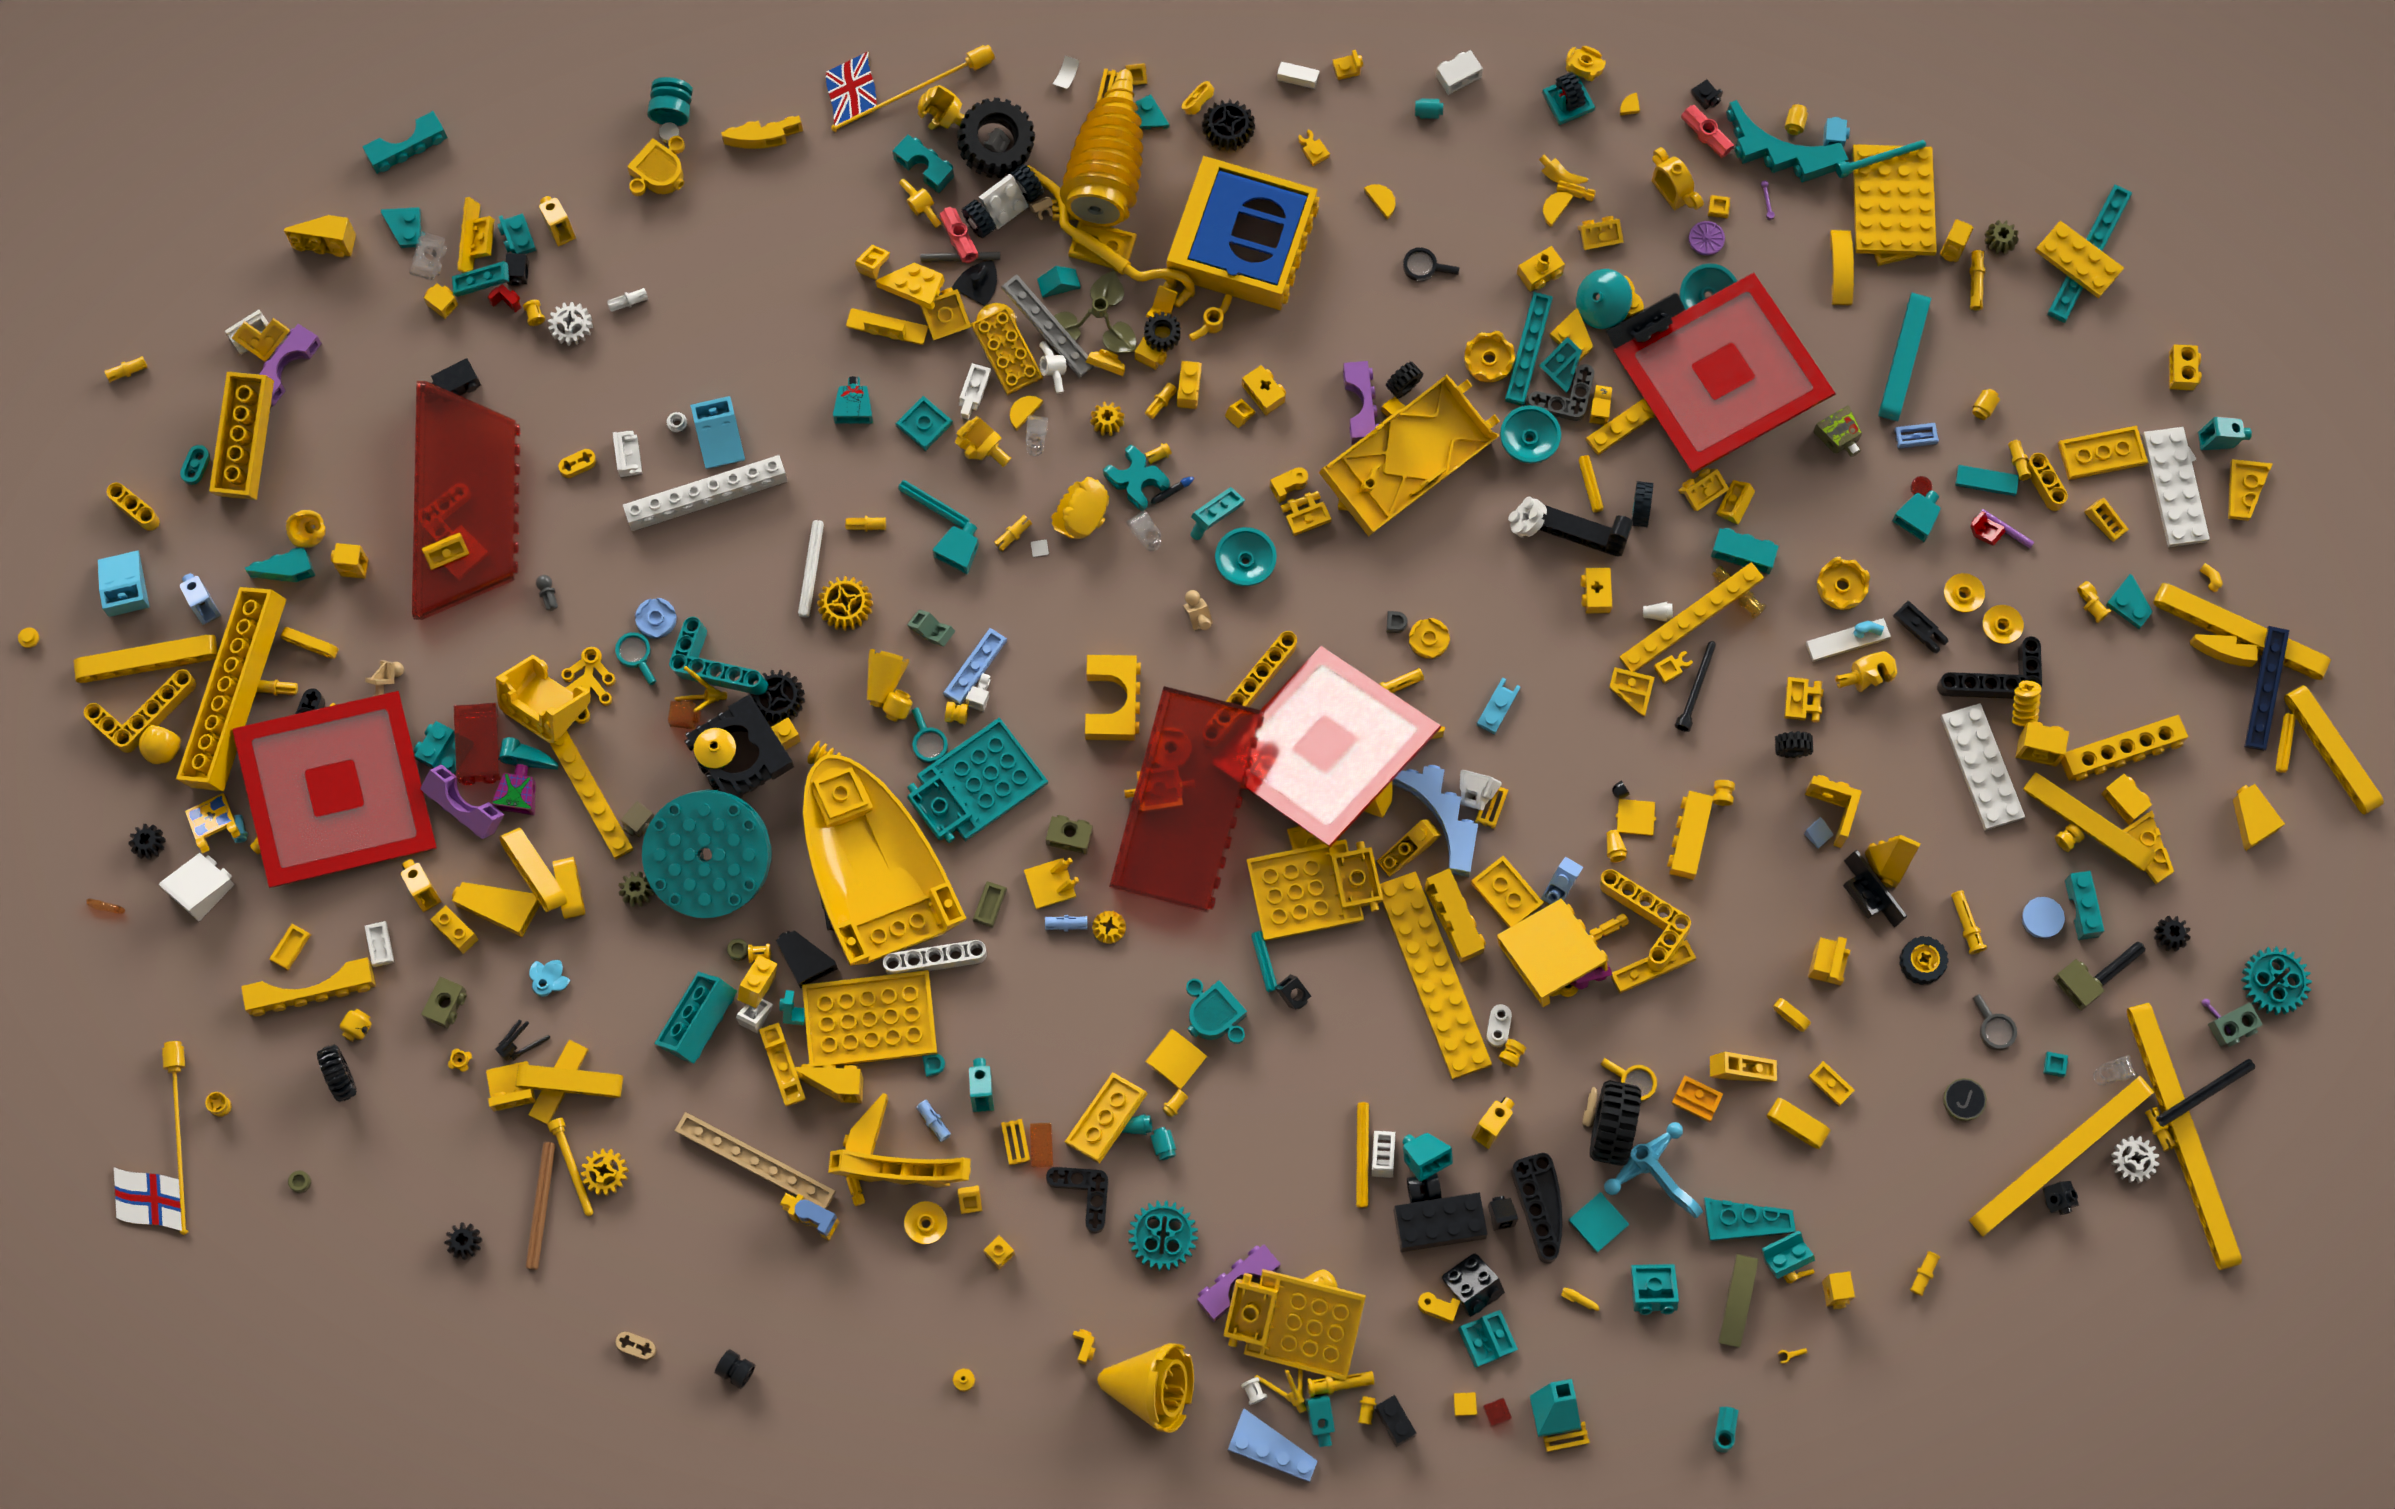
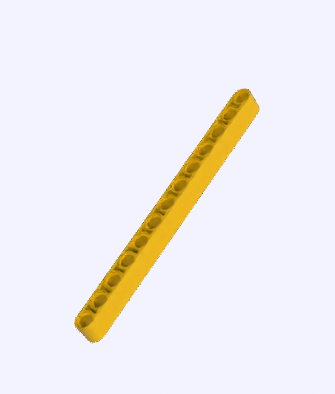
(2184, 1134)

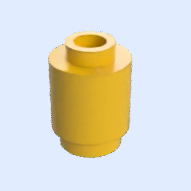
(1796, 119)
(1985, 404)

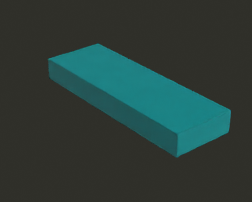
(480, 279)
(1987, 480)

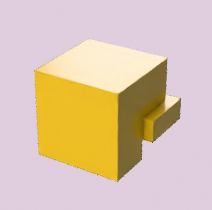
(1829, 960)

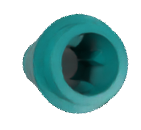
(1139, 1125)

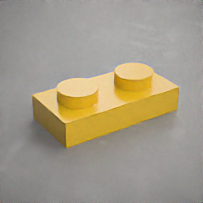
(1831, 1083)

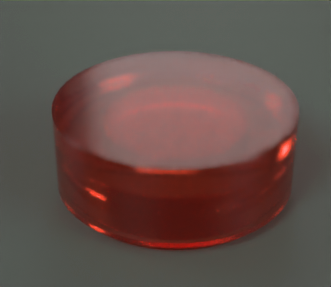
(1921, 485)

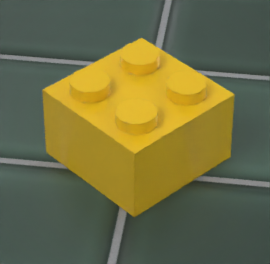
(2042, 744)

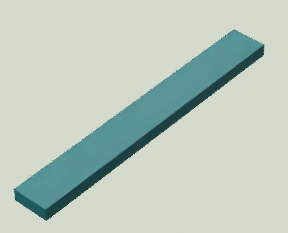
(2098, 237)

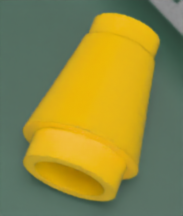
(1615, 847)

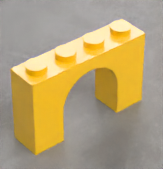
(1123, 723)

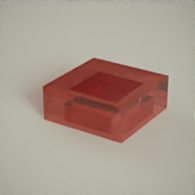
(1497, 1412)

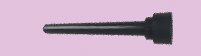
(1685, 722)

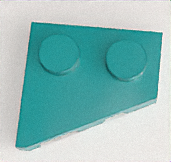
(404, 224)

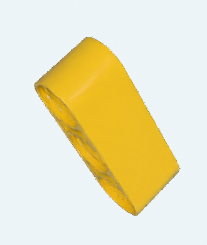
(2047, 491)
(127, 499)
(568, 879)
(1798, 1123)

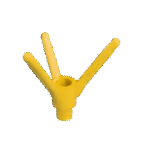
(710, 695)
(1296, 1396)

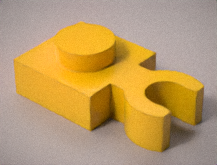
(1313, 150)
(1671, 668)

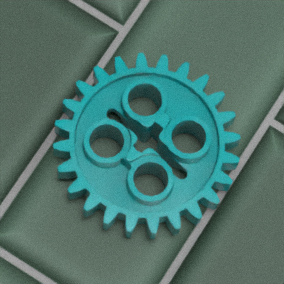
(2262, 966)
(1182, 1237)

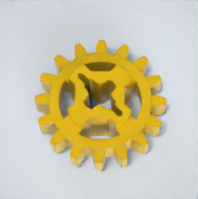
(601, 1181)

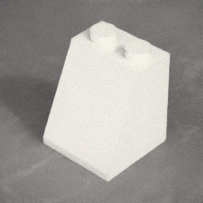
(198, 885)

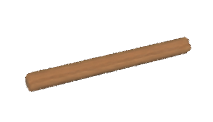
(540, 1206)

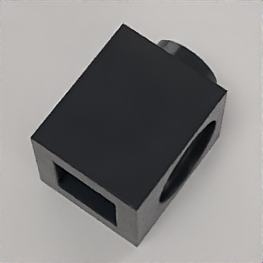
(517, 268)
(1285, 988)

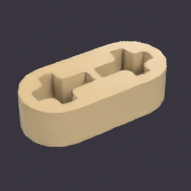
(638, 1341)

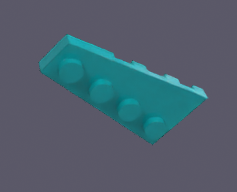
(1738, 1220)

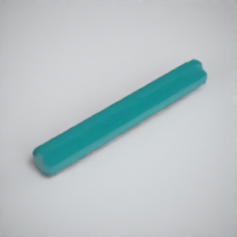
(933, 504)

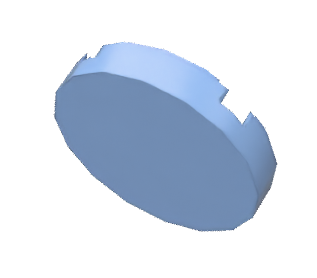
(655, 618)
(2043, 917)

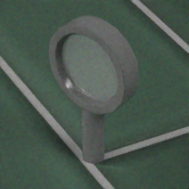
(1997, 1029)

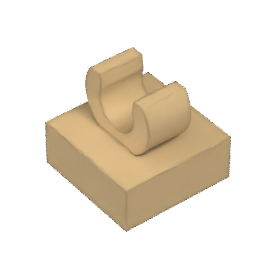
(1040, 205)

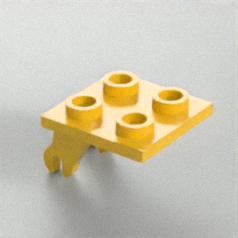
(1051, 882)

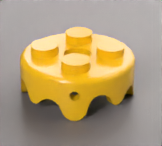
(1489, 344)
(1846, 571)

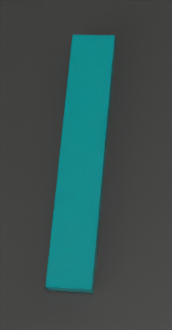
(1528, 349)

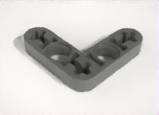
(1568, 404)

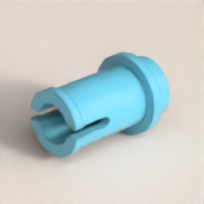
(240, 824)

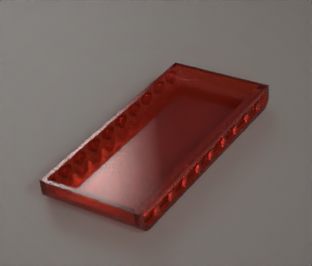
(1186, 799)

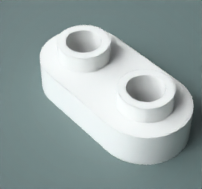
(1499, 1025)

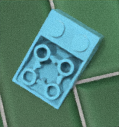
(717, 432)
(122, 584)

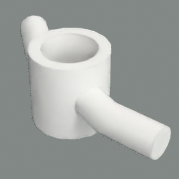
(1052, 366)

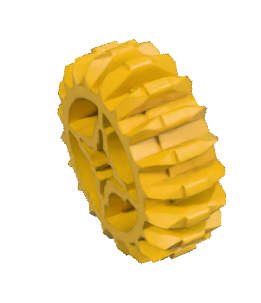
(852, 600)

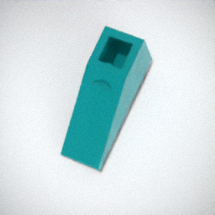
(286, 567)

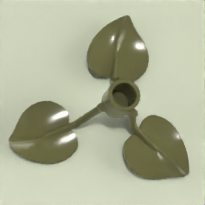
(1104, 293)

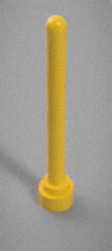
(557, 1127)

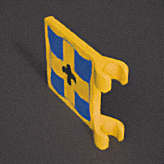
(211, 818)

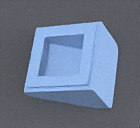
(1818, 833)

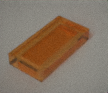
(1041, 1144)

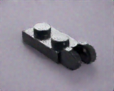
(1920, 626)

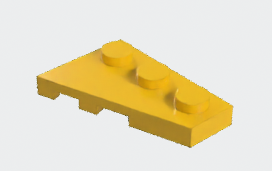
(2245, 487)
(2148, 834)

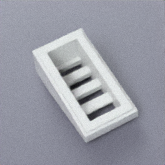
(1383, 1168)

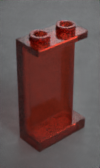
(476, 743)

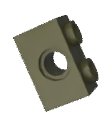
(1077, 843)
(442, 991)

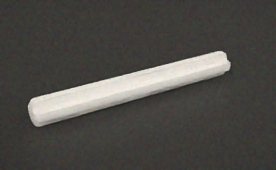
(811, 568)

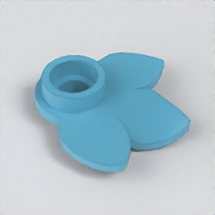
(548, 974)

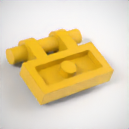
(1307, 518)
(1796, 699)

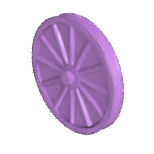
(1706, 238)

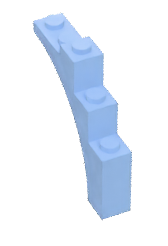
(1445, 807)

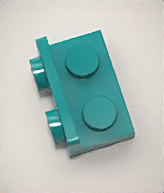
(517, 234)
(1787, 1255)

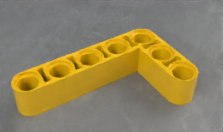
(143, 714)
(1650, 913)

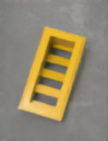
(2096, 518)

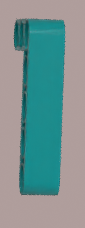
(710, 668)

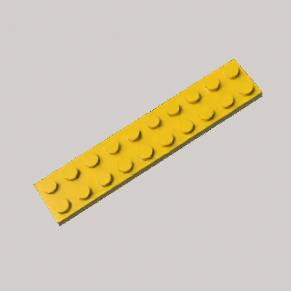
(1434, 976)

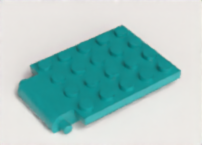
(975, 783)

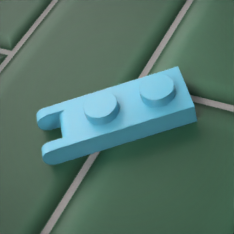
(1497, 707)

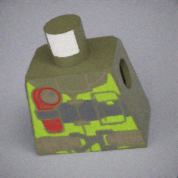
(1840, 431)

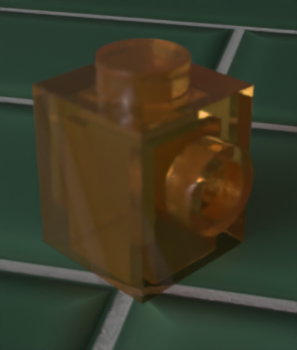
(683, 715)

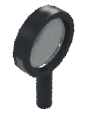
(1421, 265)

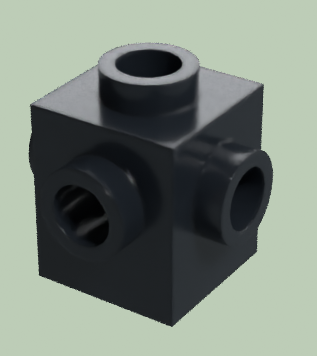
(2061, 1197)

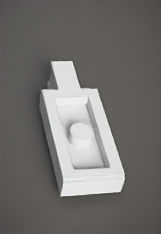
(973, 389)

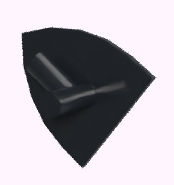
(978, 282)

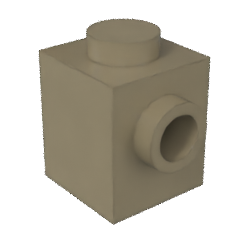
(637, 819)

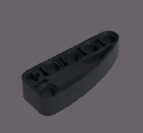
(1545, 1197)

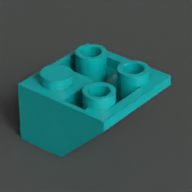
(1555, 1408)

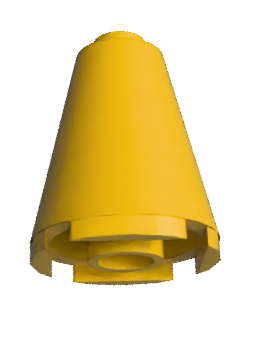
(883, 675)

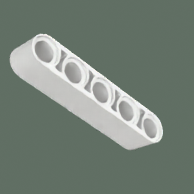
(943, 951)

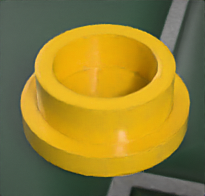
(28, 637)

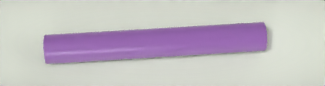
(2010, 531)

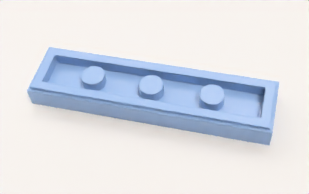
(974, 666)

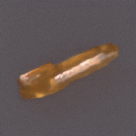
(101, 905)

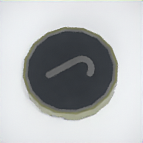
(1964, 1099)

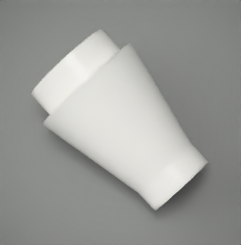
(1659, 611)

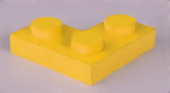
(262, 343)

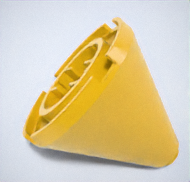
(1153, 1385)

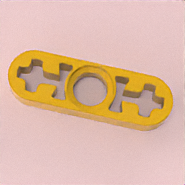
(309, 643)

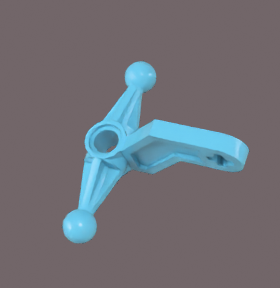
(1644, 1160)

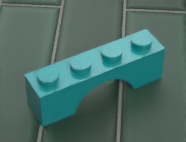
(385, 154)

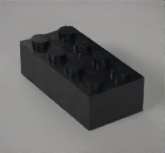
(1440, 1222)

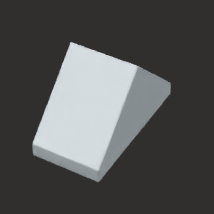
(752, 1017)

